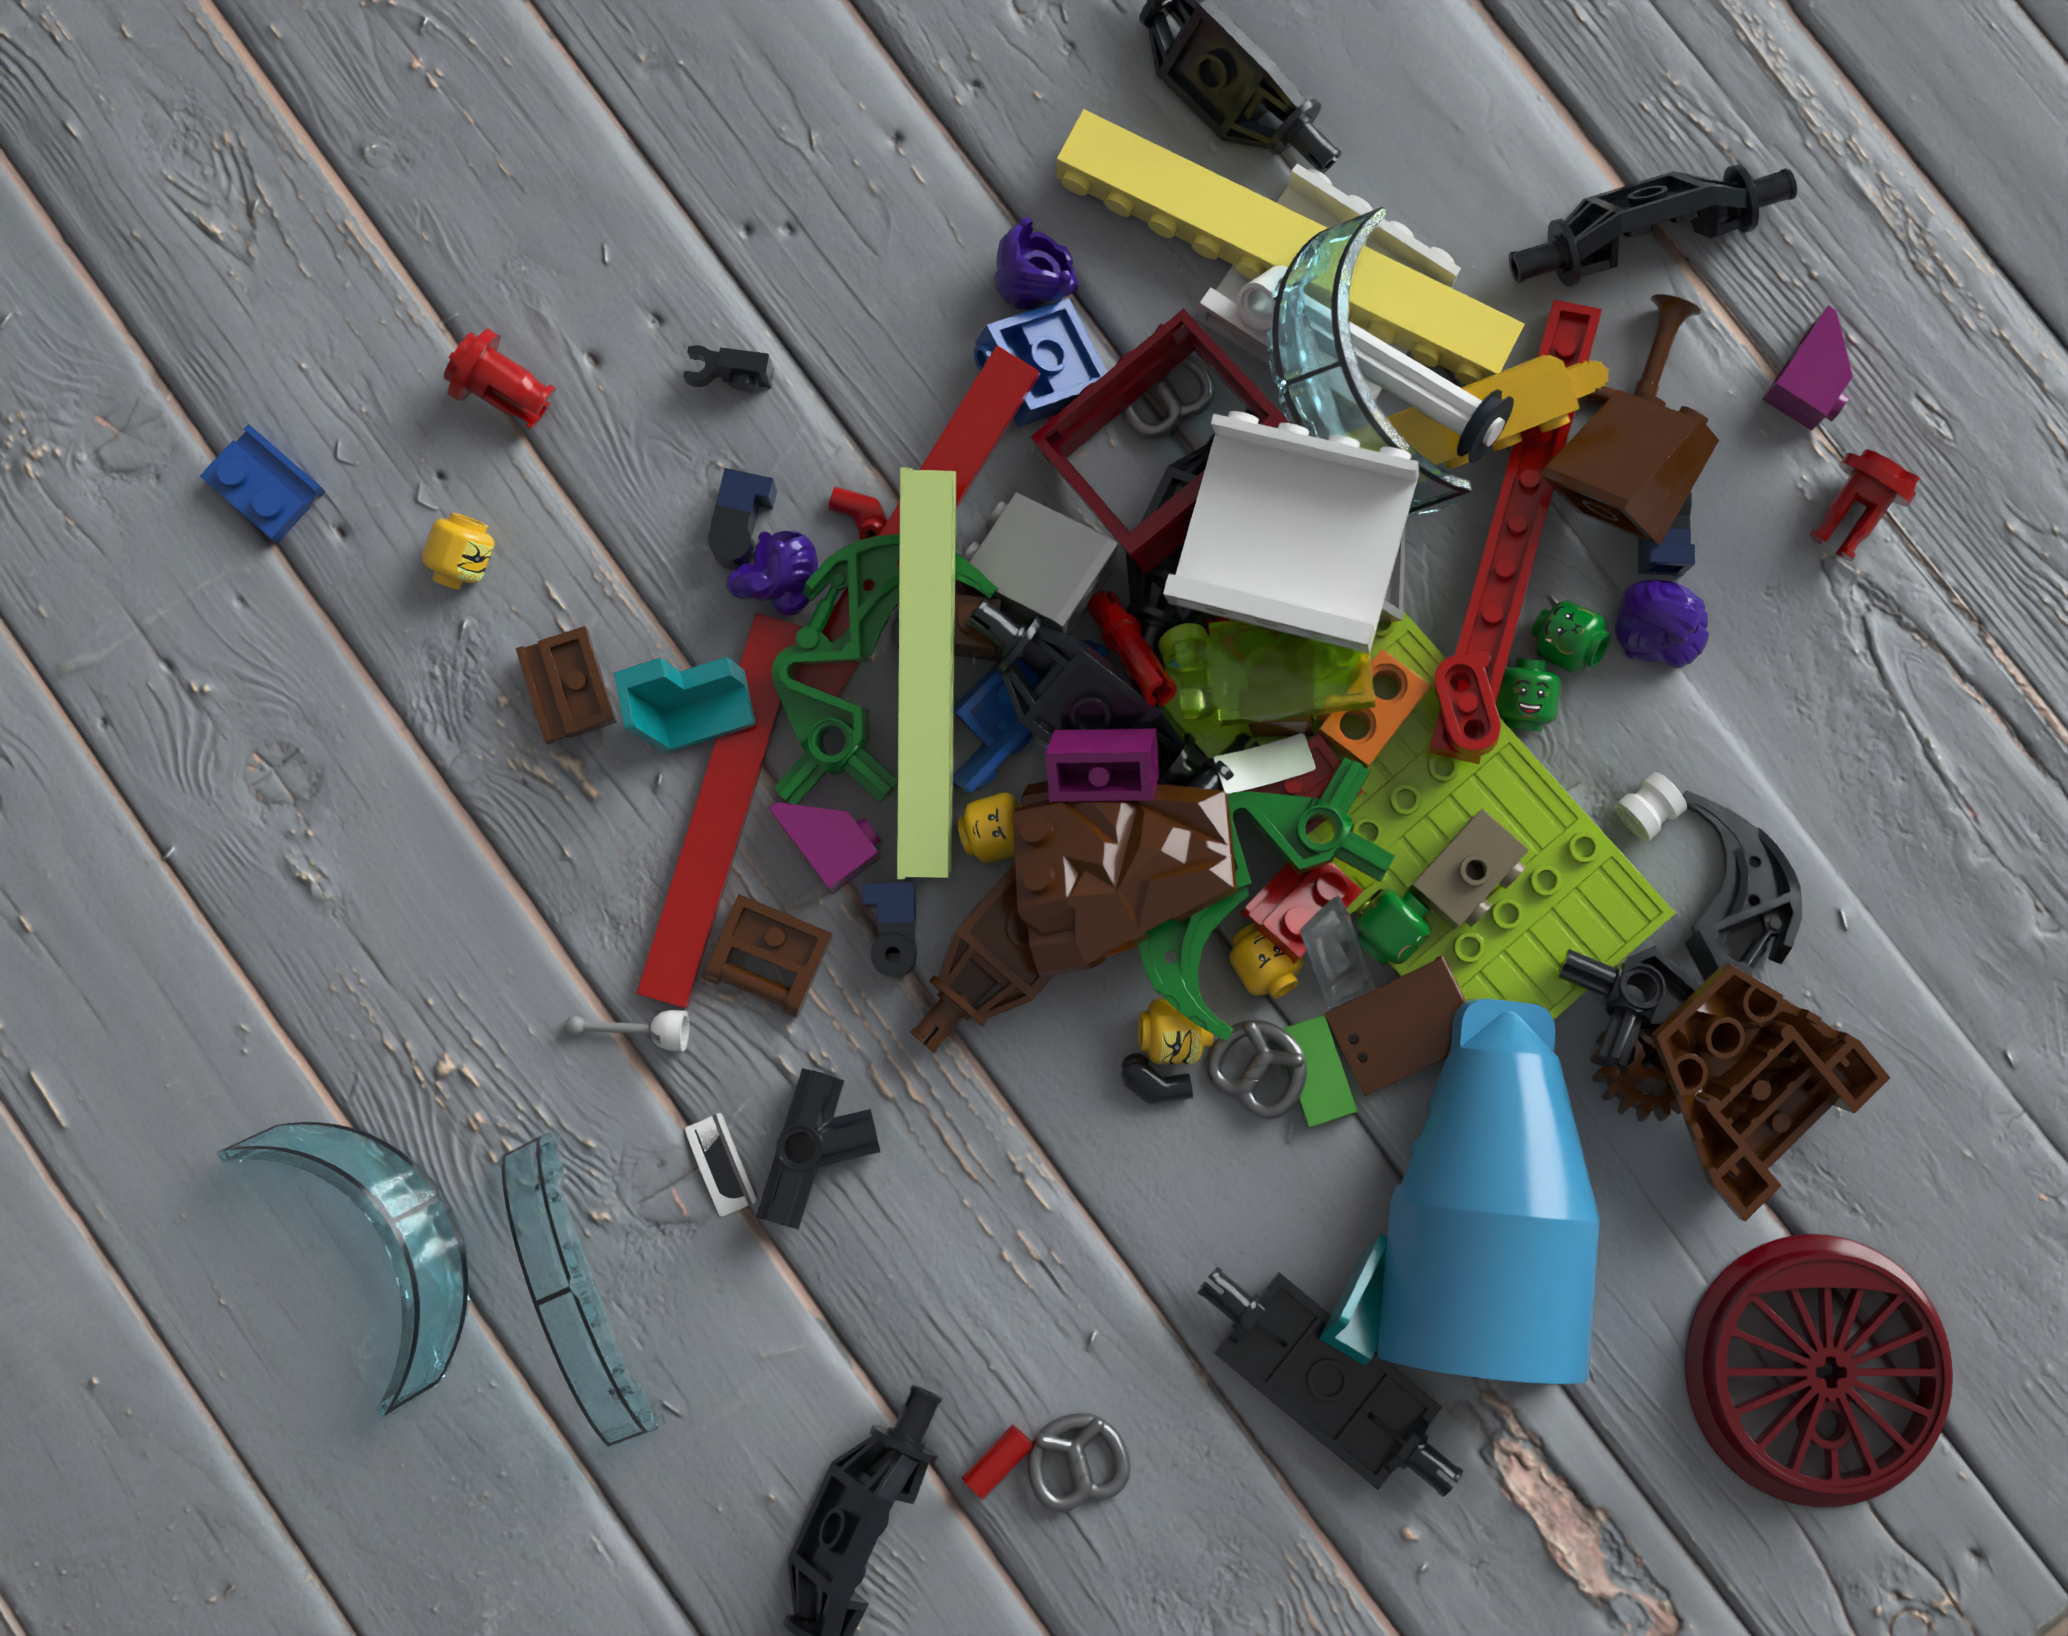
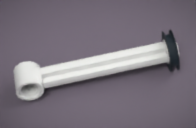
(1474, 420)

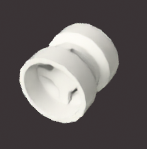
(1651, 806)

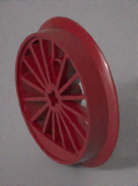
(1821, 1264)

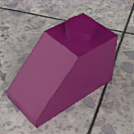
(1814, 375)
(830, 841)

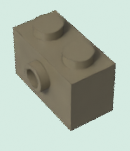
(1469, 870)

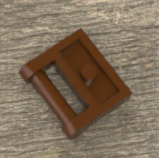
(772, 938)

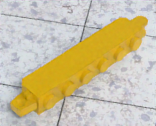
(1541, 394)

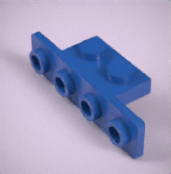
(992, 719)

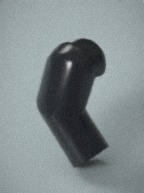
(1150, 1085)

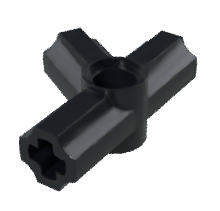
(834, 1139)

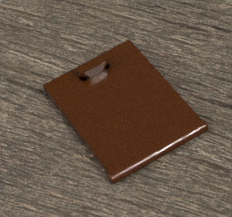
(1398, 1025)

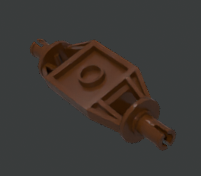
(982, 953)

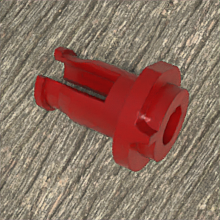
(496, 379)
(1873, 483)

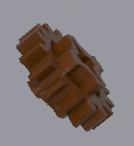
(1636, 1080)

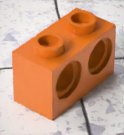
(1380, 720)

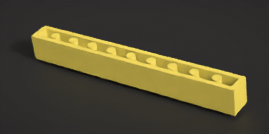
(1258, 234)

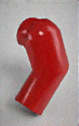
(863, 508)

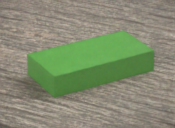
(1326, 1087)

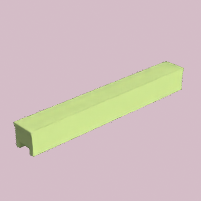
(926, 672)

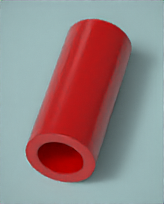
(997, 1461)

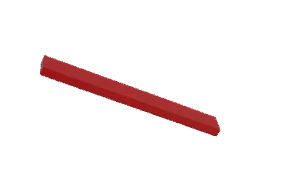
(960, 448)
(716, 827)

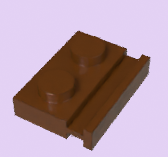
(566, 685)

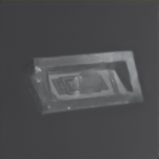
(1336, 954)

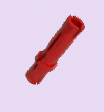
(1123, 635)

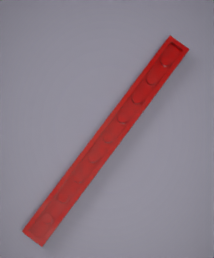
(1517, 526)

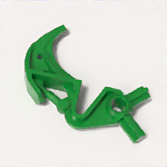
(817, 712)
(1283, 824)

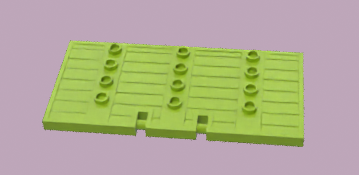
(1414, 802)

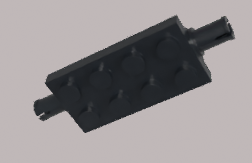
(1357, 1411)

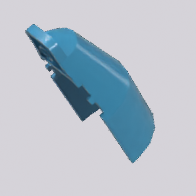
(1494, 1213)

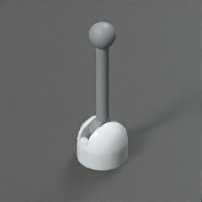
(667, 1030)

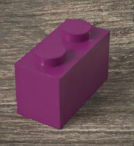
(1102, 765)

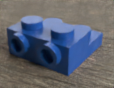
(1052, 343)

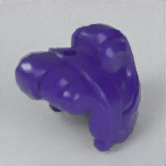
(1033, 268)
(778, 573)
(1662, 623)

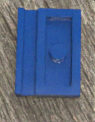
(262, 483)

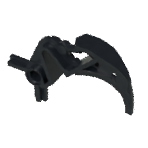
(1658, 976)

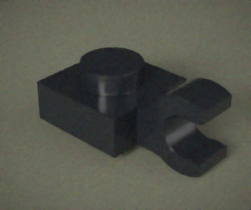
(739, 368)

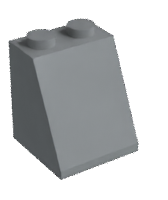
(1042, 563)

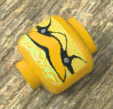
(458, 550)
(1170, 1035)

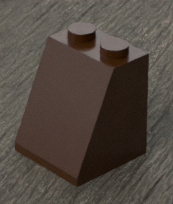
(1633, 464)

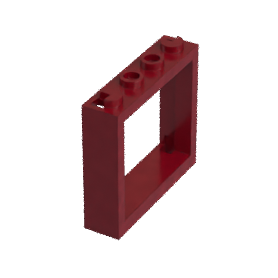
(1114, 392)

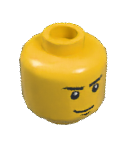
(988, 828)
(1262, 964)

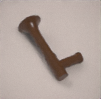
(1672, 314)

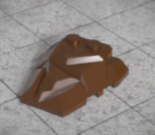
(1116, 869)
(1756, 1079)

